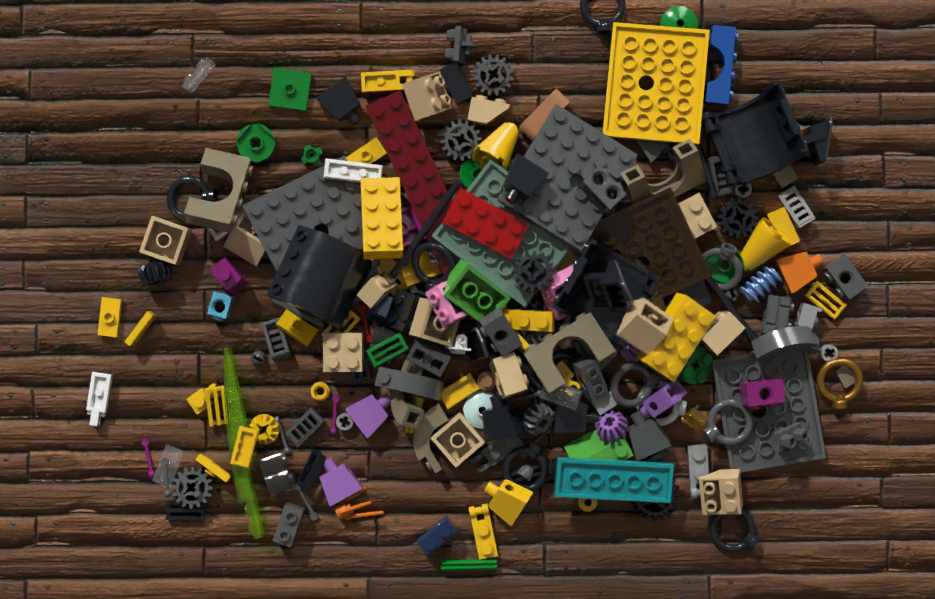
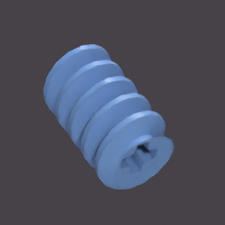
(760, 284)

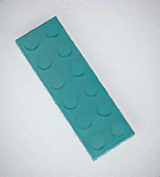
(613, 479)

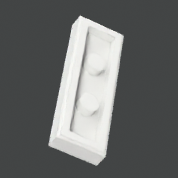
(350, 171)

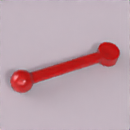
(363, 307)

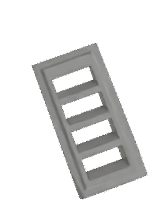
(794, 217)

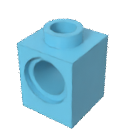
(226, 299)

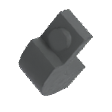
(785, 340)
(409, 383)

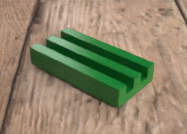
(401, 342)

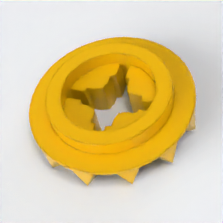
(272, 430)

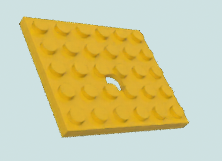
(677, 66)

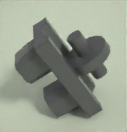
(462, 44)
(789, 436)

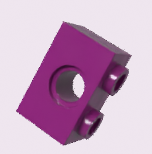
(773, 393)

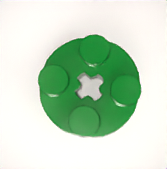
(256, 132)
(702, 367)

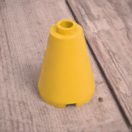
(497, 146)
(763, 244)

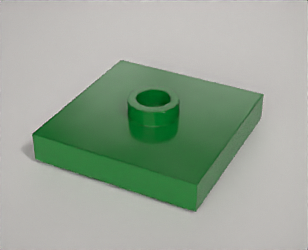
(290, 89)

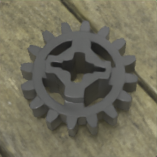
(500, 64)
(463, 132)
(201, 497)

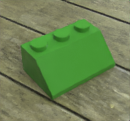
(474, 291)
(592, 447)

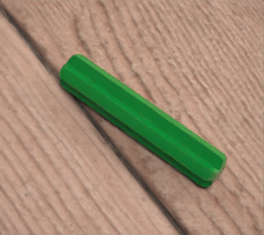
(468, 565)

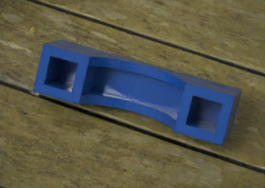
(722, 42)

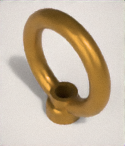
(839, 400)

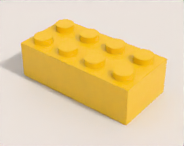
(381, 218)
(684, 335)

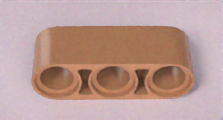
(534, 122)

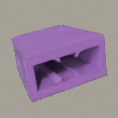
(663, 399)
(369, 413)
(338, 482)

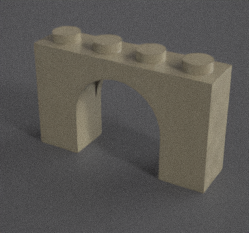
(686, 175)
(221, 214)
(584, 330)

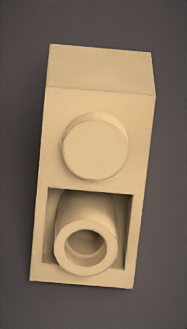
(485, 111)
(377, 289)

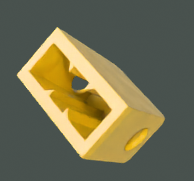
(507, 500)

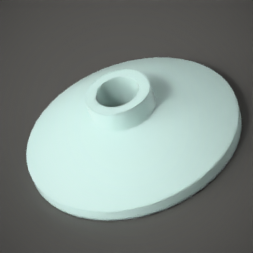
(472, 406)

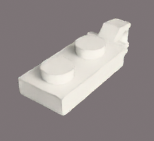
(98, 397)

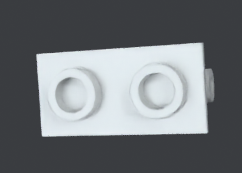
(459, 345)

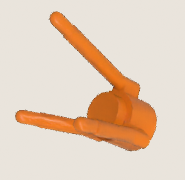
(346, 510)

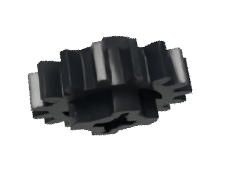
(734, 208)
(526, 271)

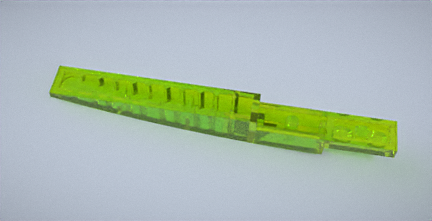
(234, 419)

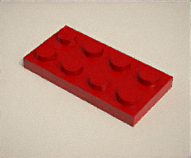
(485, 223)

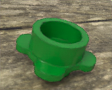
(308, 150)

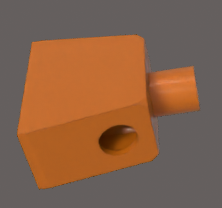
(797, 270)

